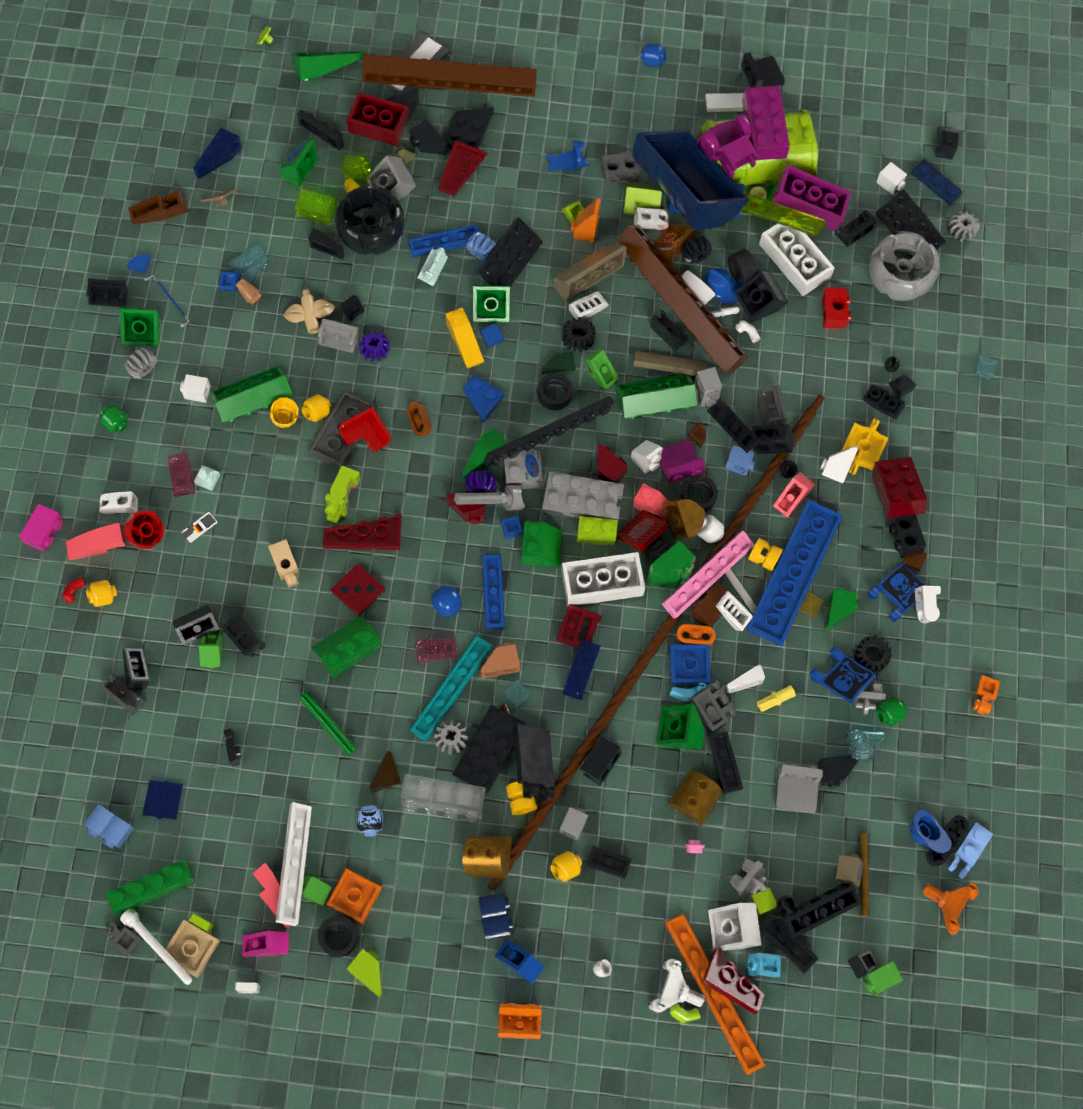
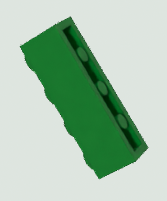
(150, 887)

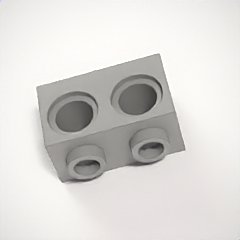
(707, 387)

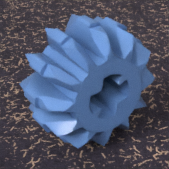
(480, 245)

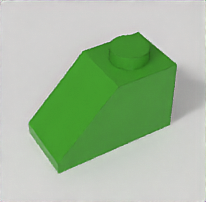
(212, 649)
(882, 979)

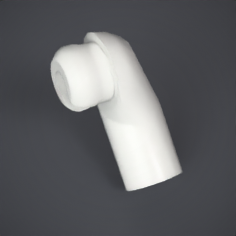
(749, 328)

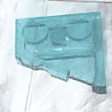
(864, 743)

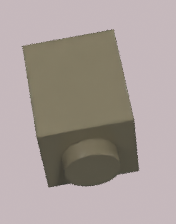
(849, 869)

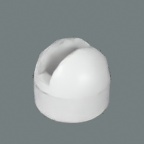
(602, 968)

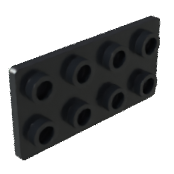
(905, 215)

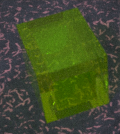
(356, 167)

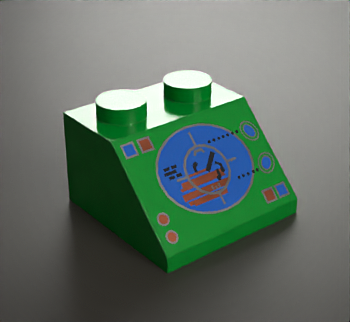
(299, 162)

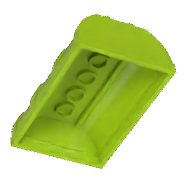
(801, 154)

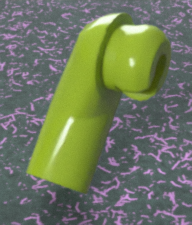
(682, 1015)

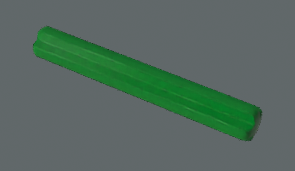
(328, 723)

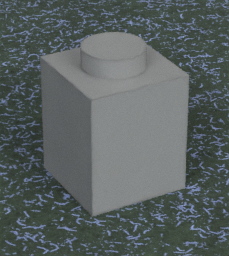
(573, 823)

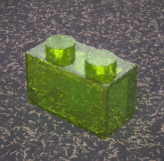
(316, 206)

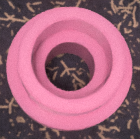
(694, 846)

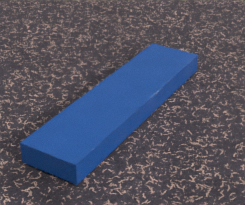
(447, 240)
(493, 591)

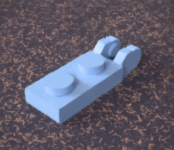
(971, 848)

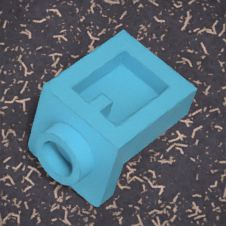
(764, 965)

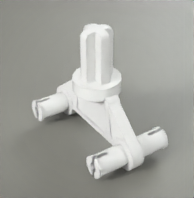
(675, 989)

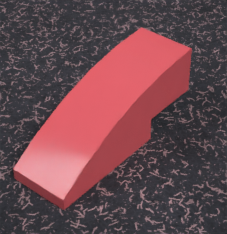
(95, 542)
(271, 885)

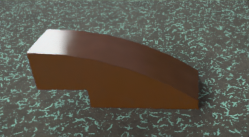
(158, 208)

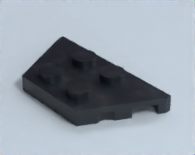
(469, 127)

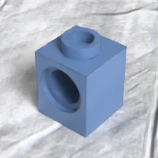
(740, 461)

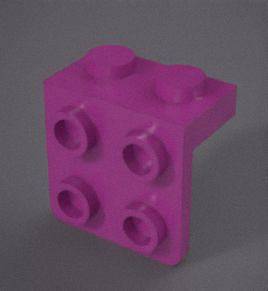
(680, 462)

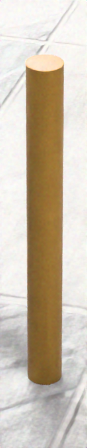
(864, 884)

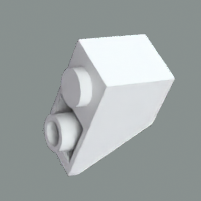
(647, 456)

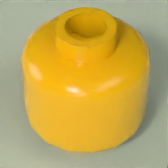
(316, 408)
(101, 593)
(566, 866)

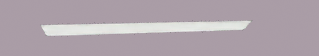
(742, 592)

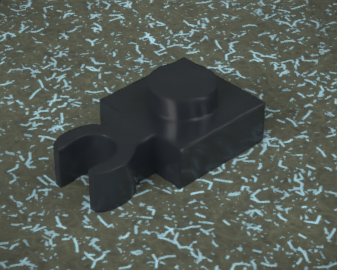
(233, 751)

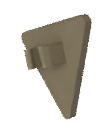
(220, 199)

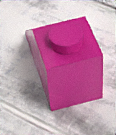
(265, 944)

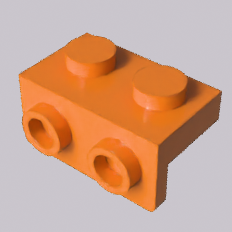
(519, 1021)

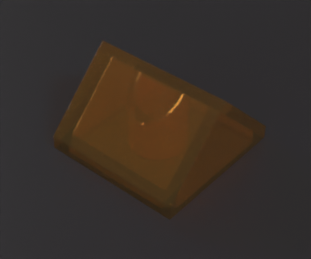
(672, 239)

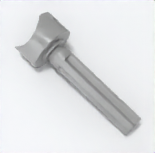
(510, 498)

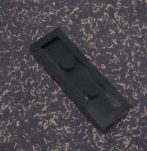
(320, 129)
(725, 762)
(793, 949)

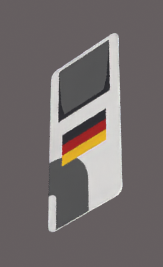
(199, 527)

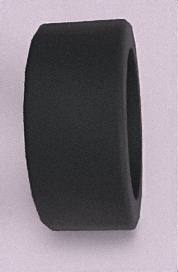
(558, 379)
(703, 481)
(322, 936)

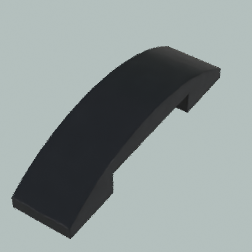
(733, 425)

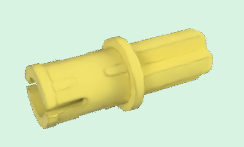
(776, 698)

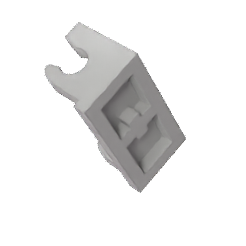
(338, 335)

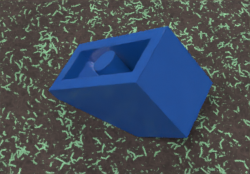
(520, 961)

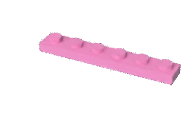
(708, 574)

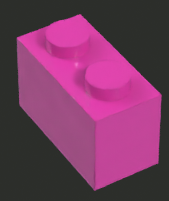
(41, 528)

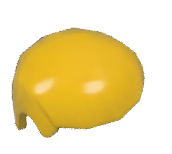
(284, 412)

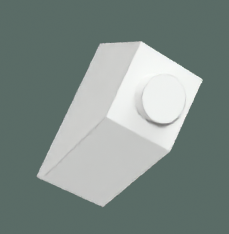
(839, 463)

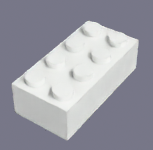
(797, 257)
(603, 579)

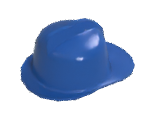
(722, 285)
(928, 832)

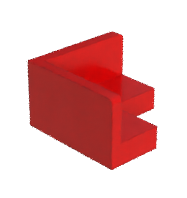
(365, 426)

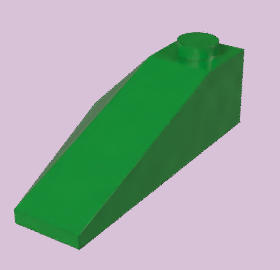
(312, 65)

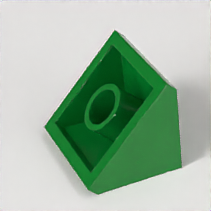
(491, 303)
(140, 326)

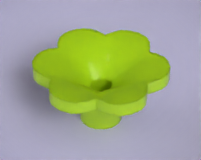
(264, 36)

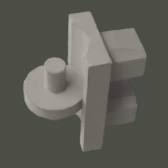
(869, 699)
(752, 881)

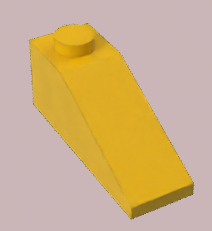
(464, 337)

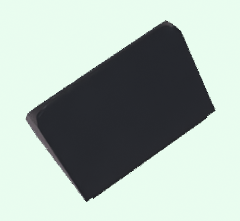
(902, 386)
(863, 963)

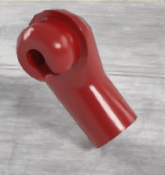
(68, 593)

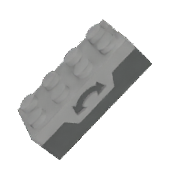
(579, 496)

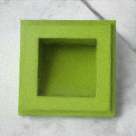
(572, 210)

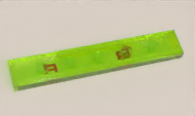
(783, 215)

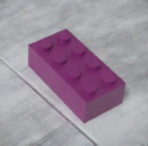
(767, 121)
(812, 196)

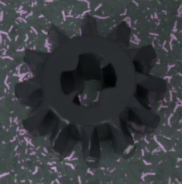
(696, 249)

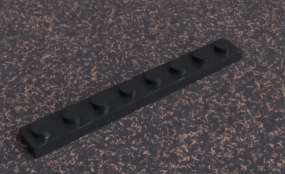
(544, 434)

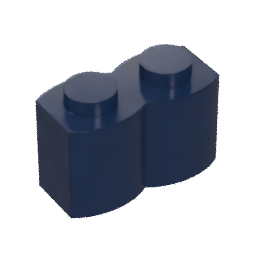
(494, 916)

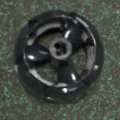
(375, 238)

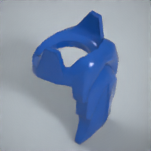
(571, 160)

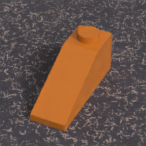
(587, 222)

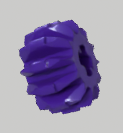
(381, 343)
(481, 482)

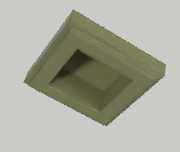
(405, 154)

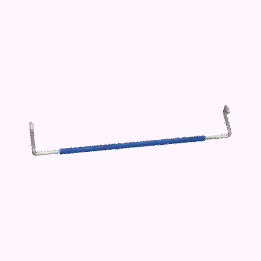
(172, 300)

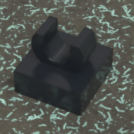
(352, 307)

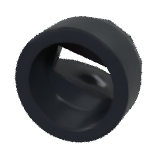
(888, 367)

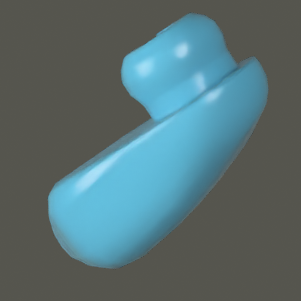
(685, 694)

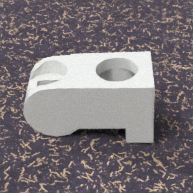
(651, 218)
(118, 503)
(926, 603)

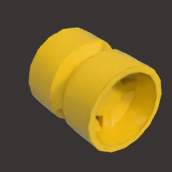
(771, 558)
(519, 804)

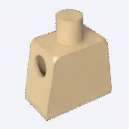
(283, 556)

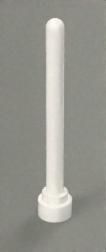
(131, 919)

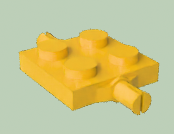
(869, 444)

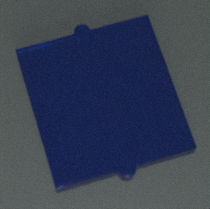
(162, 800)

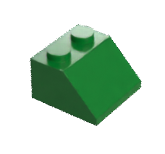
(541, 544)

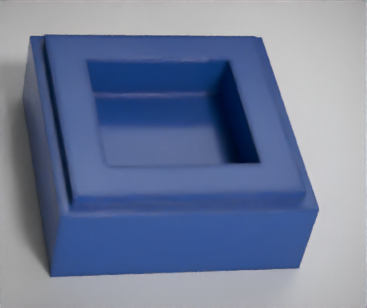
(229, 280)
(492, 335)
(511, 527)

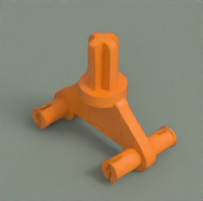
(952, 903)

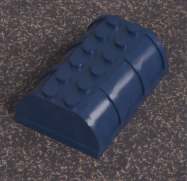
(689, 178)

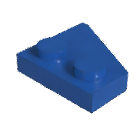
(482, 396)

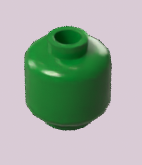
(113, 419)
(891, 711)

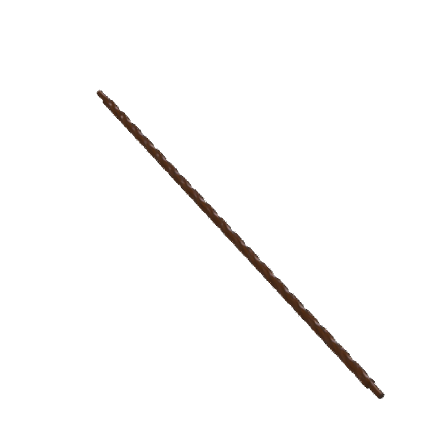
(651, 649)

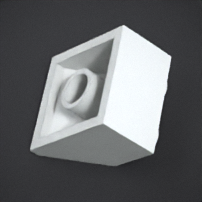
(735, 926)

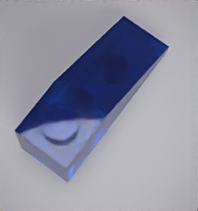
(220, 151)
(581, 670)

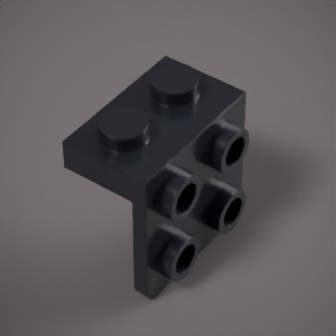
(762, 71)

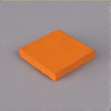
(354, 896)

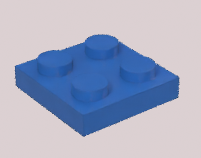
(690, 664)

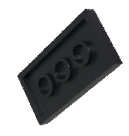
(510, 254)
(488, 749)

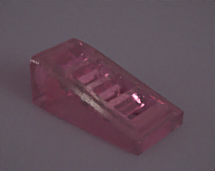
(428, 657)

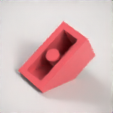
(793, 494)
(651, 502)

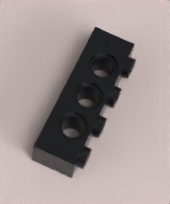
(818, 910)

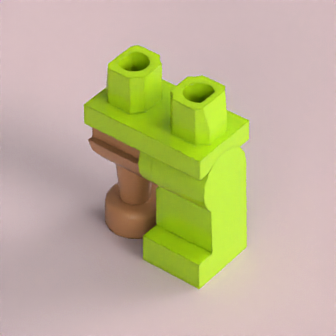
(338, 499)

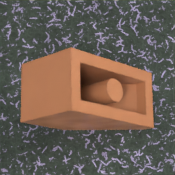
(501, 662)

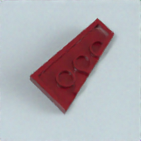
(373, 535)

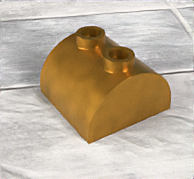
(684, 517)
(696, 797)
(487, 856)

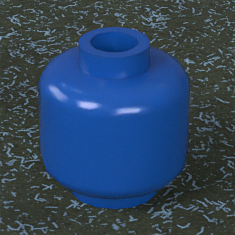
(653, 55)

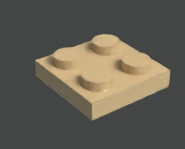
(192, 948)

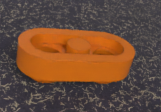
(695, 634)

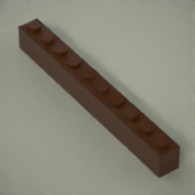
(449, 75)
(682, 299)

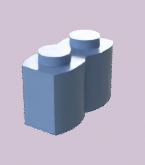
(108, 826)

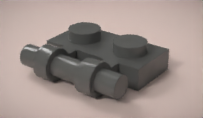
(708, 707)

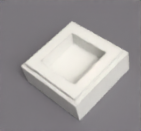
(253, 988)

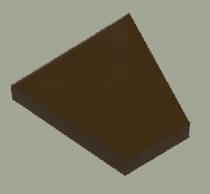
(386, 774)

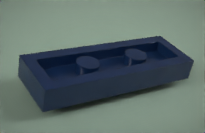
(937, 182)

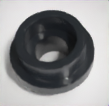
(792, 470)

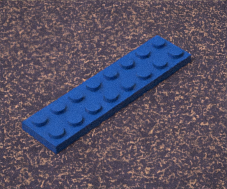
(794, 573)

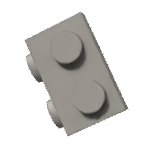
(798, 788)

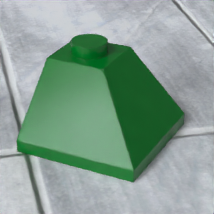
(680, 727)

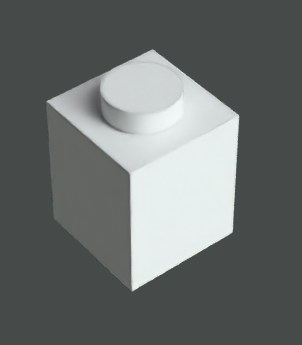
(892, 178)
(195, 388)

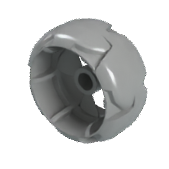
(898, 283)

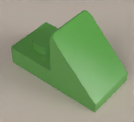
(601, 369)
(315, 890)

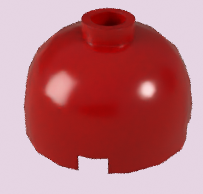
(143, 529)

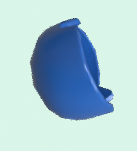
(446, 601)

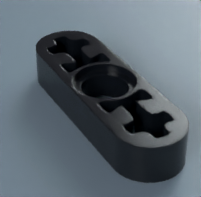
(960, 832)

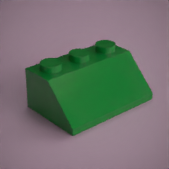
(672, 567)
(347, 646)

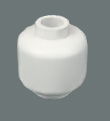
(712, 529)

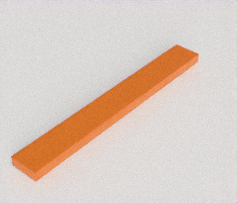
(720, 1005)

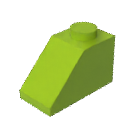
(367, 971)

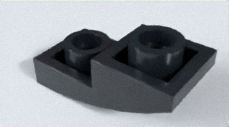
(881, 401)

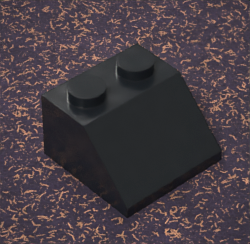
(761, 296)

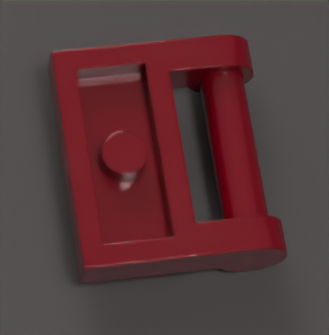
(573, 624)

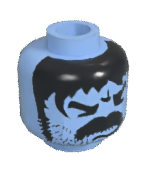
(369, 820)

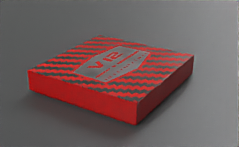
(642, 530)

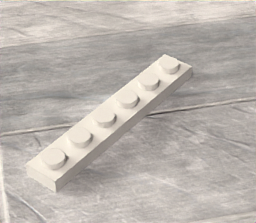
(293, 864)

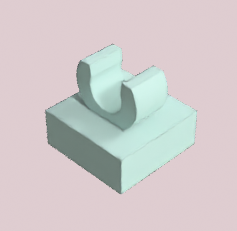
(207, 478)

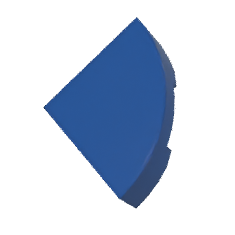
(140, 263)

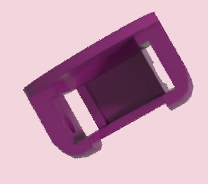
(729, 144)

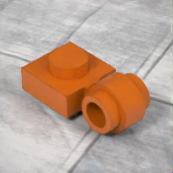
(987, 690)

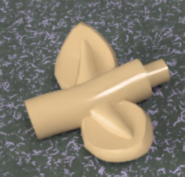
(309, 311)

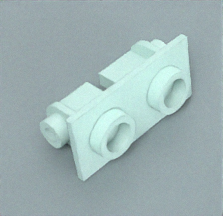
(433, 266)

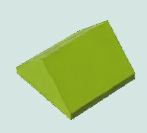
(641, 196)

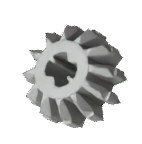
(964, 226)
(140, 363)
(443, 736)

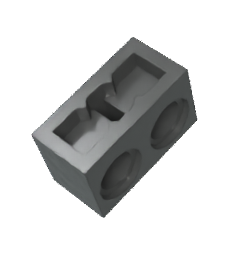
(620, 164)

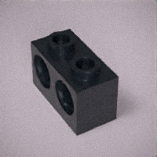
(774, 439)
(911, 535)

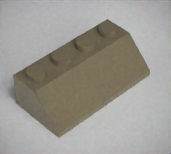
(590, 270)

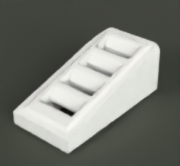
(574, 306)
(745, 615)
(749, 679)

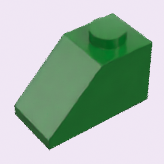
(841, 607)

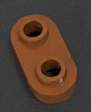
(419, 419)

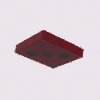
(357, 590)

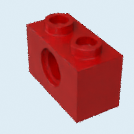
(833, 317)

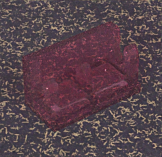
(181, 474)

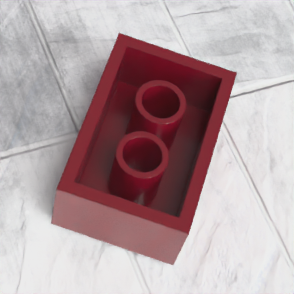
(378, 119)
(899, 487)

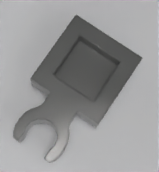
(124, 940)

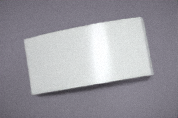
(698, 286)

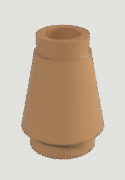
(248, 291)

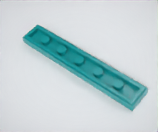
(451, 688)

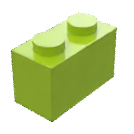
(597, 531)

